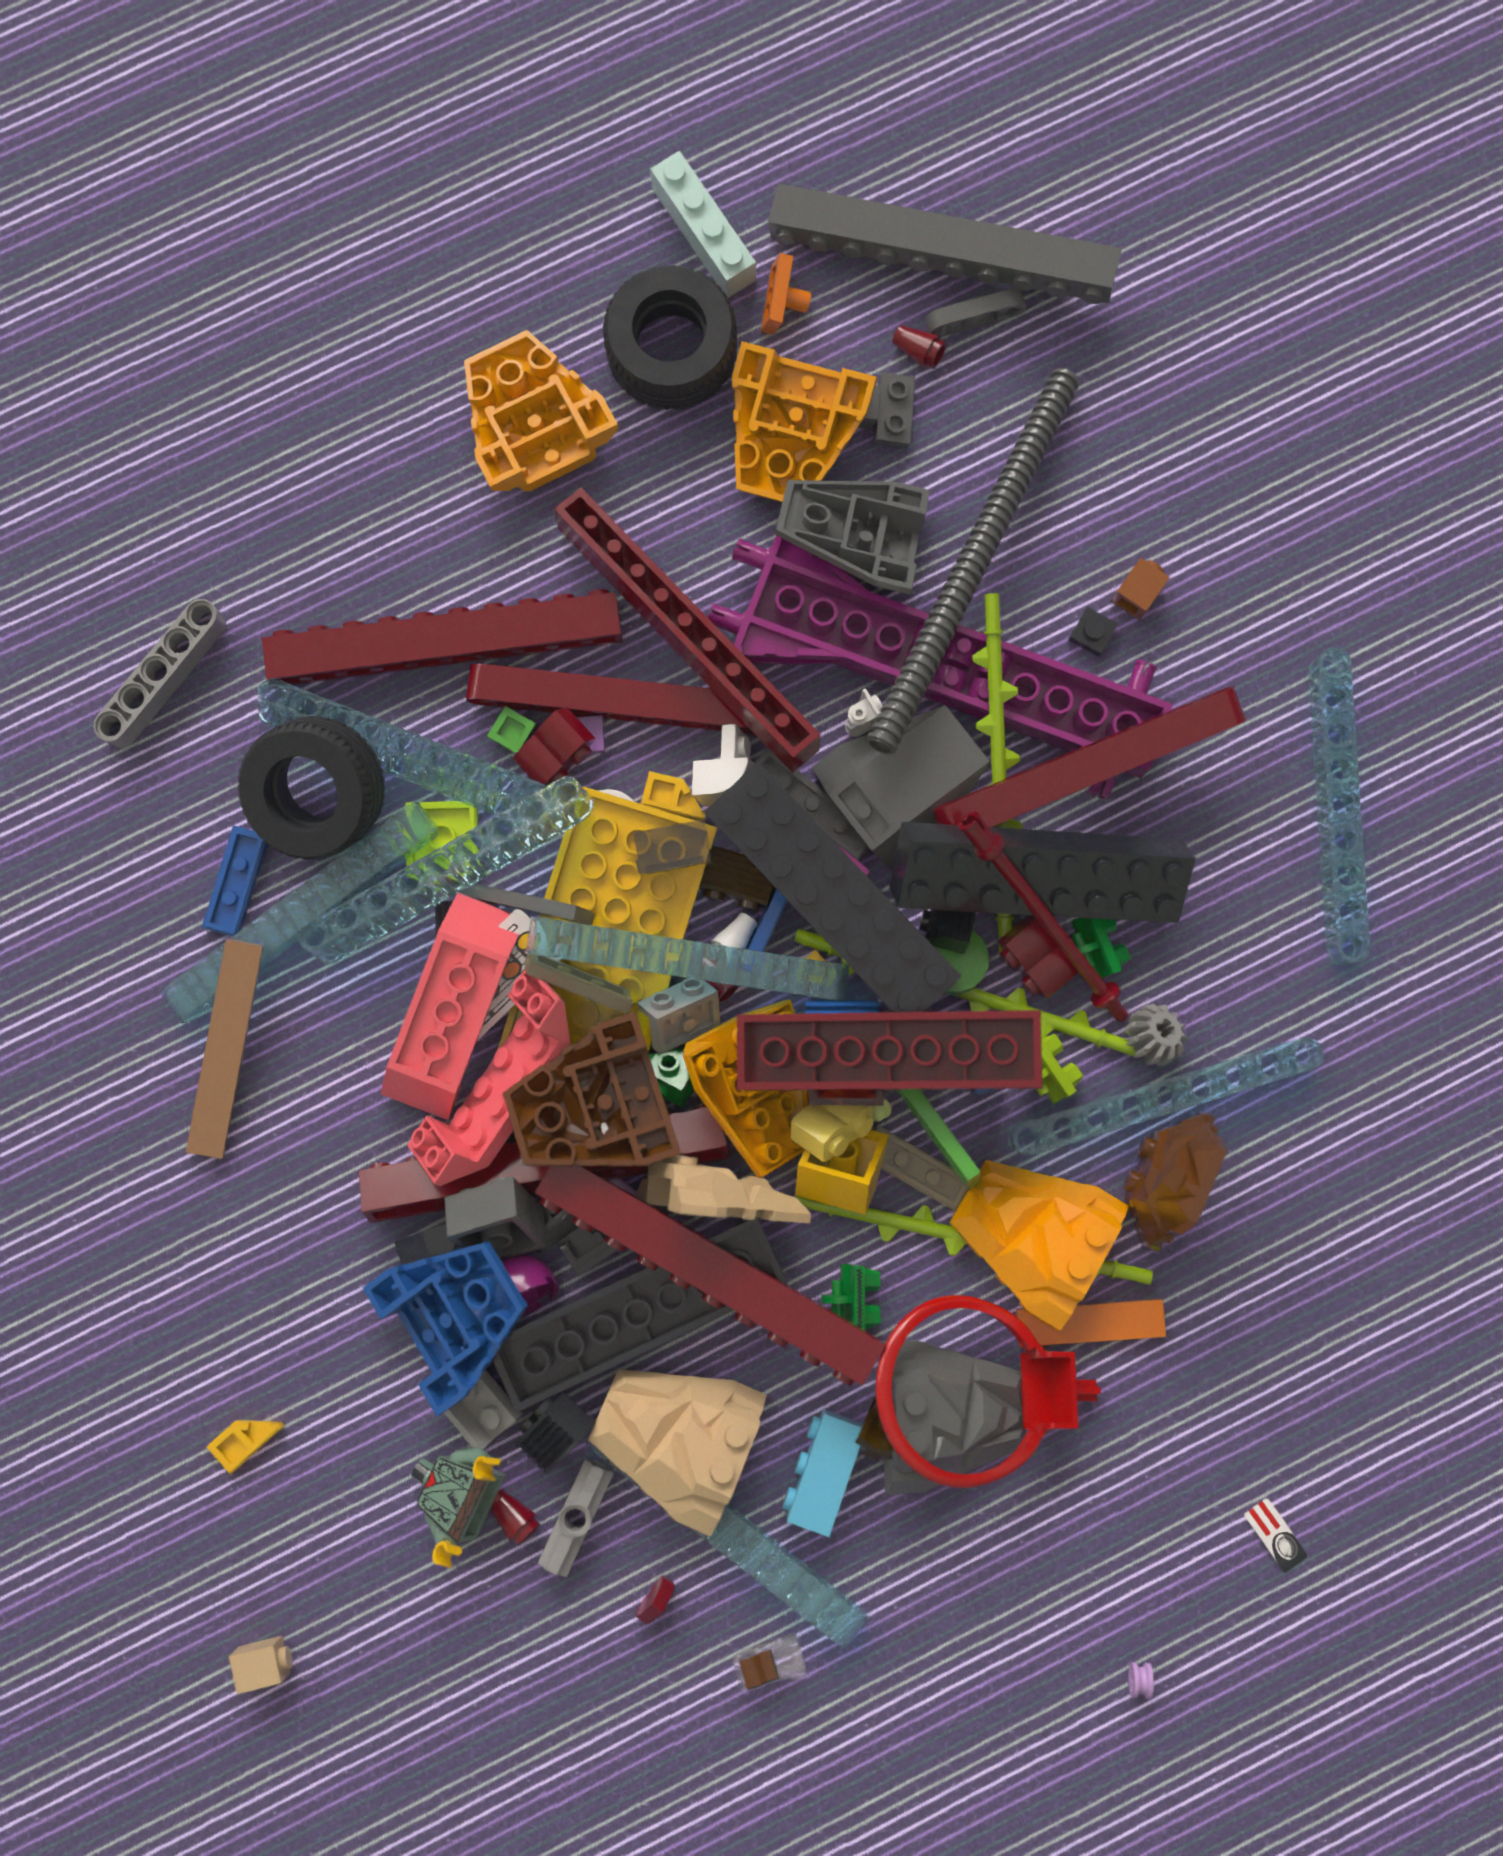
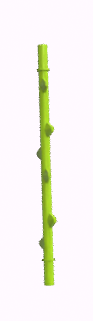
(993, 723)
(982, 1001)
(924, 1224)

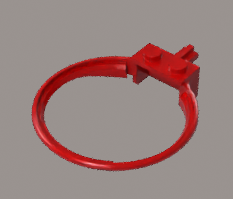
(1047, 1390)

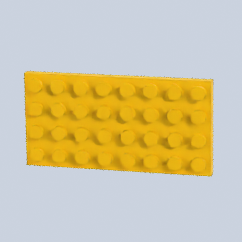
(601, 874)

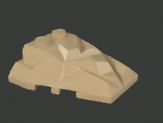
(716, 1192)
(680, 1439)

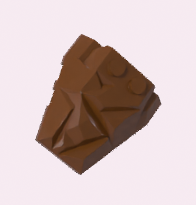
(594, 1104)
(1173, 1178)

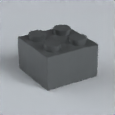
(498, 1214)

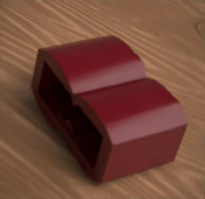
(555, 747)
(1036, 957)

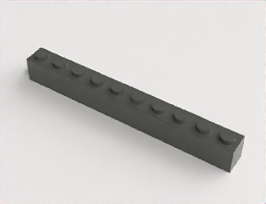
(944, 244)

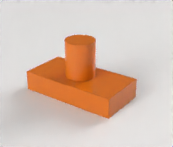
(781, 295)

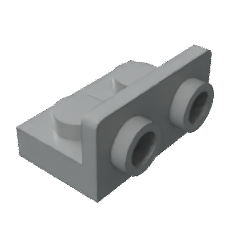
(681, 1013)
(483, 1412)

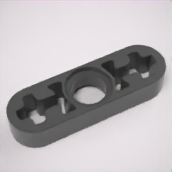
(976, 312)

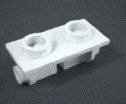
(863, 715)

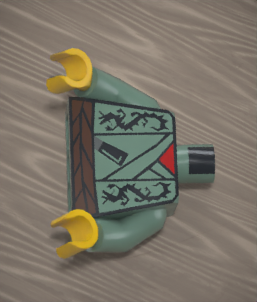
(456, 1497)

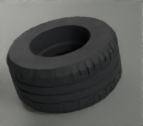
(667, 293)
(274, 811)

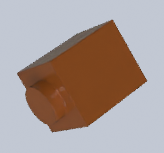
(1140, 588)

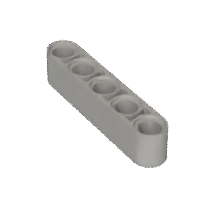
(142, 679)

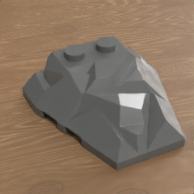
(951, 1412)

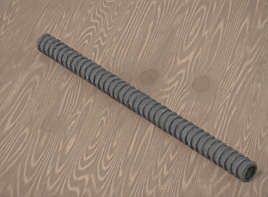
(972, 562)

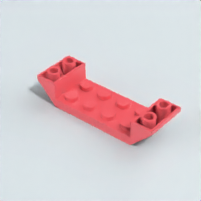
(449, 1007)
(483, 1119)

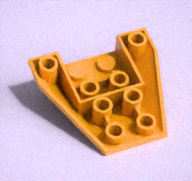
(752, 1120)

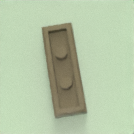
(579, 982)
(922, 1171)

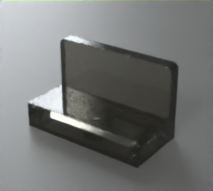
(672, 847)

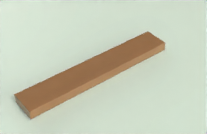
(224, 1048)

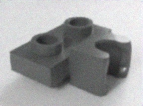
(891, 410)

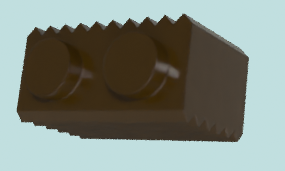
(736, 878)

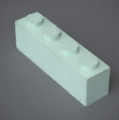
(703, 224)

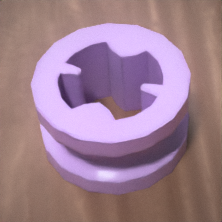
(1140, 1680)

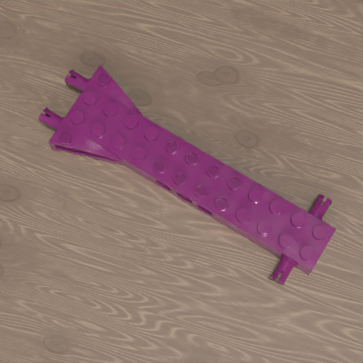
(821, 615)

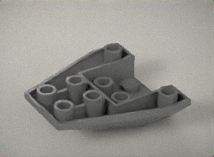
(882, 790)

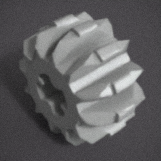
(1156, 1034)

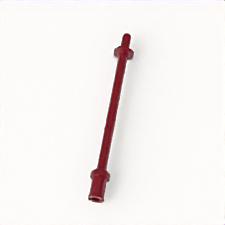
(989, 847)

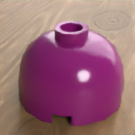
(532, 1280)

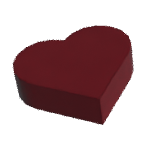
(655, 1601)

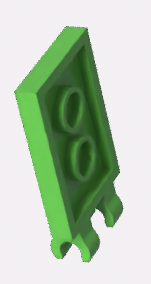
(942, 1137)

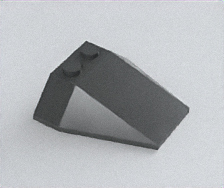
(857, 527)

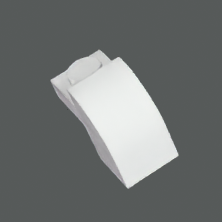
(716, 776)

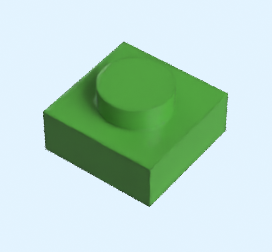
(511, 730)

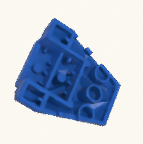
(456, 1313)

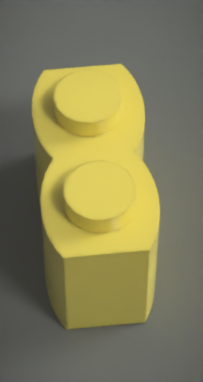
(830, 1128)

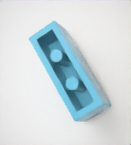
(823, 1472)

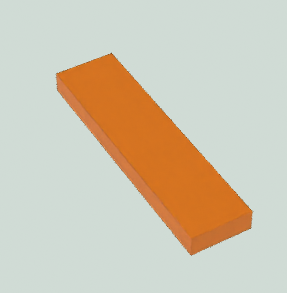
(1102, 1323)

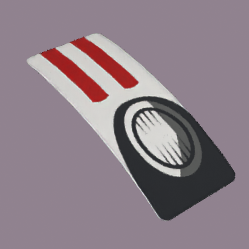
(1276, 1535)

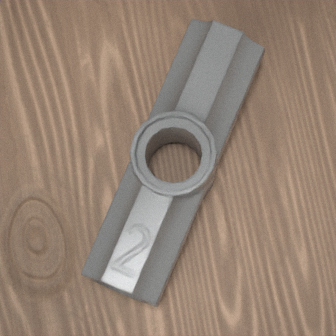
(566, 1537)

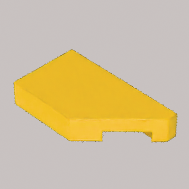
(672, 796)
(241, 1441)

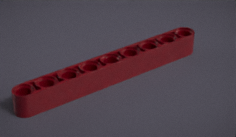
(599, 697)
(1098, 760)

